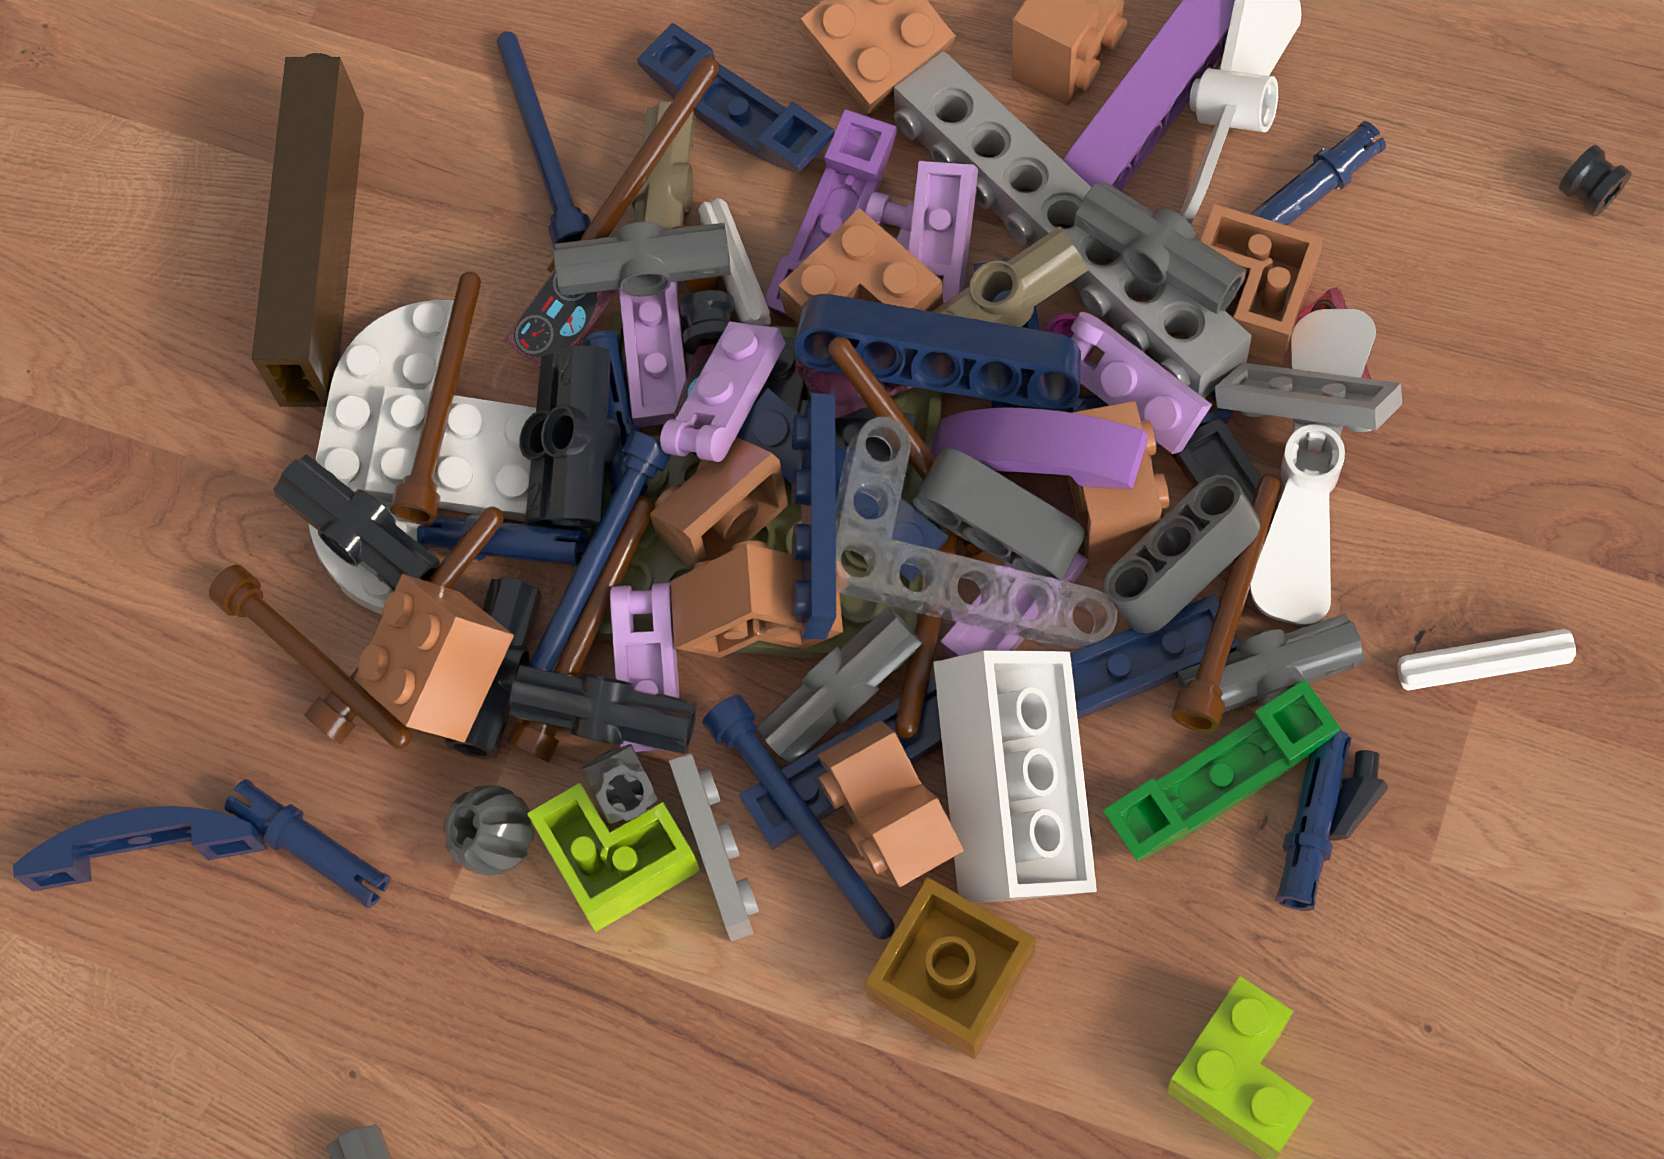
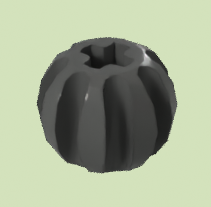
(488, 830)

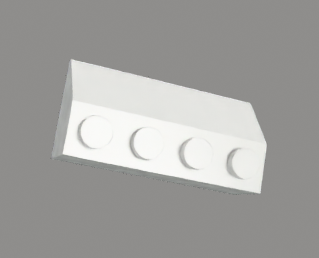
(1014, 775)

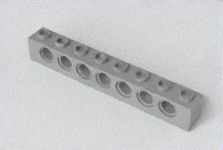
(1022, 161)

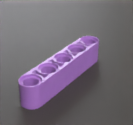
(1151, 94)

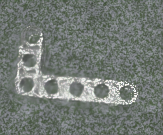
(942, 569)

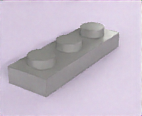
(1309, 396)
(715, 846)

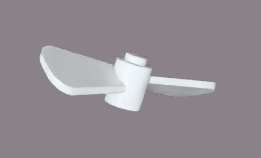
(1241, 90)
(1295, 559)

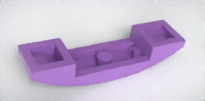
(851, 175)
(1047, 442)

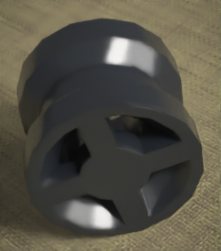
(1594, 180)
(705, 317)

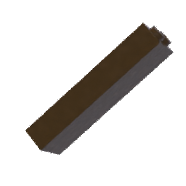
(308, 231)

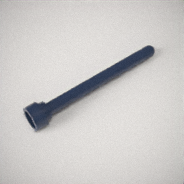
(568, 221)
(641, 461)
(733, 724)

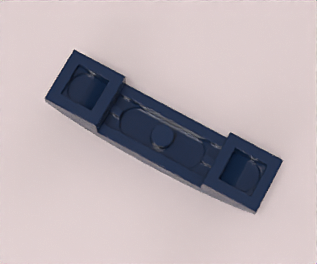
(735, 107)
(67, 856)

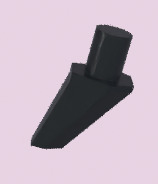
(1357, 795)

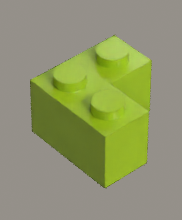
(617, 868)
(1226, 1075)

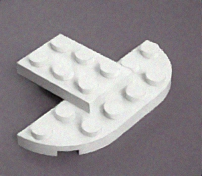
(376, 425)

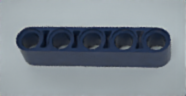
(967, 348)

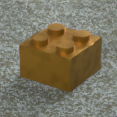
(950, 968)

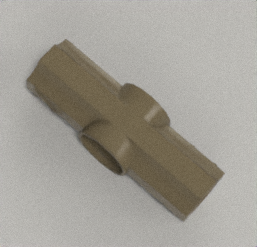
(670, 185)
(1029, 276)

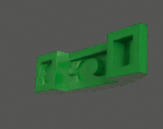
(1223, 773)

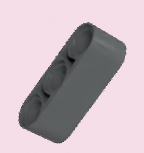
(998, 515)
(1182, 554)

